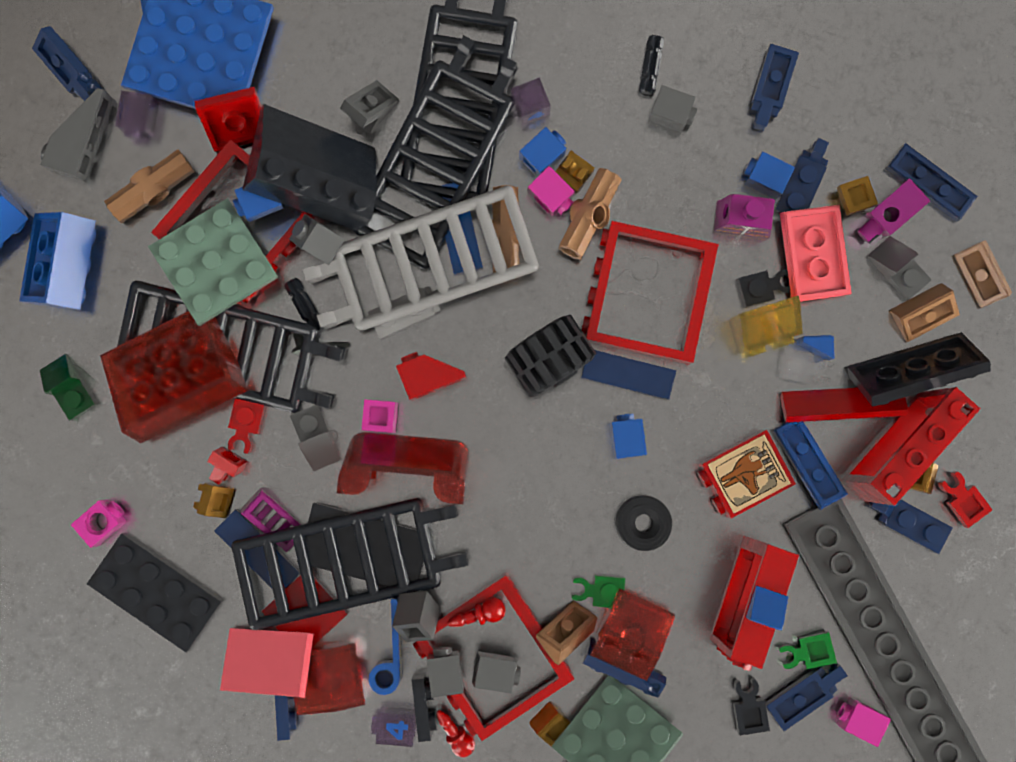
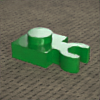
(601, 591)
(814, 650)

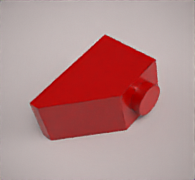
(426, 375)

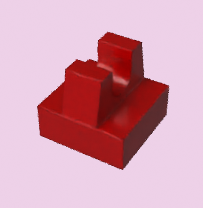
(225, 464)

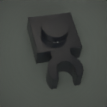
(759, 287)
(750, 712)

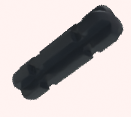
(651, 64)
(302, 302)

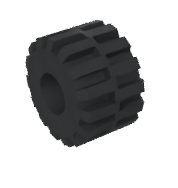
(550, 356)

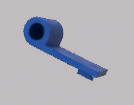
(387, 674)

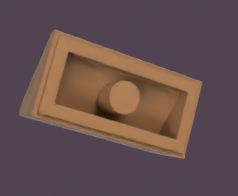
(983, 274)
(925, 311)
(567, 631)

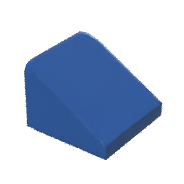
(819, 345)
(767, 608)

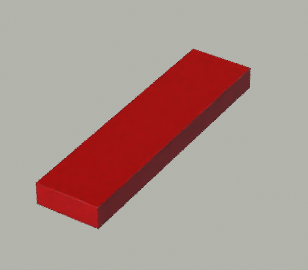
(835, 405)

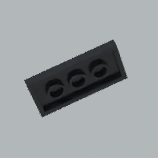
(918, 369)
(155, 592)

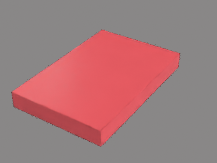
(815, 253)
(267, 662)

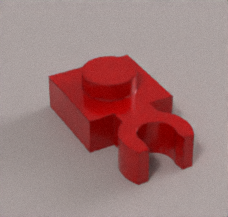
(245, 419)
(966, 502)

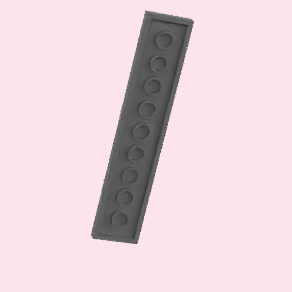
(882, 636)

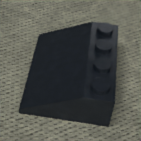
(312, 169)

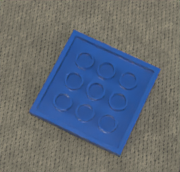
(196, 48)

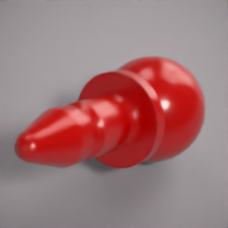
(491, 611)
(461, 742)

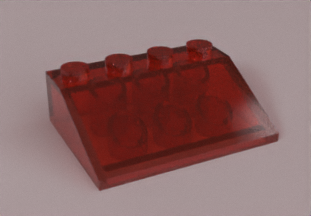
(171, 376)

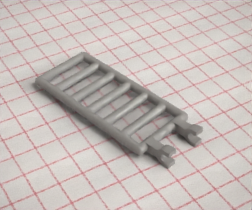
(445, 293)

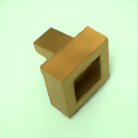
(574, 171)
(857, 195)
(214, 500)

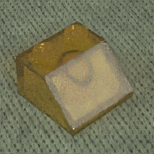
(767, 325)

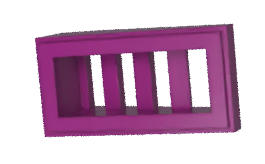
(255, 500)

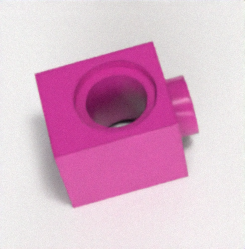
(551, 192)
(379, 416)
(88, 528)
(862, 721)

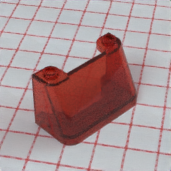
(403, 454)

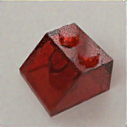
(632, 634)
(332, 680)

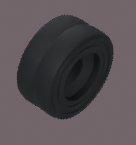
(660, 528)

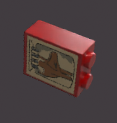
(745, 474)

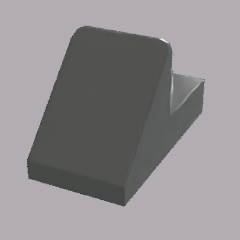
(369, 105)
(899, 267)
(315, 438)

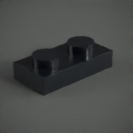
(425, 720)

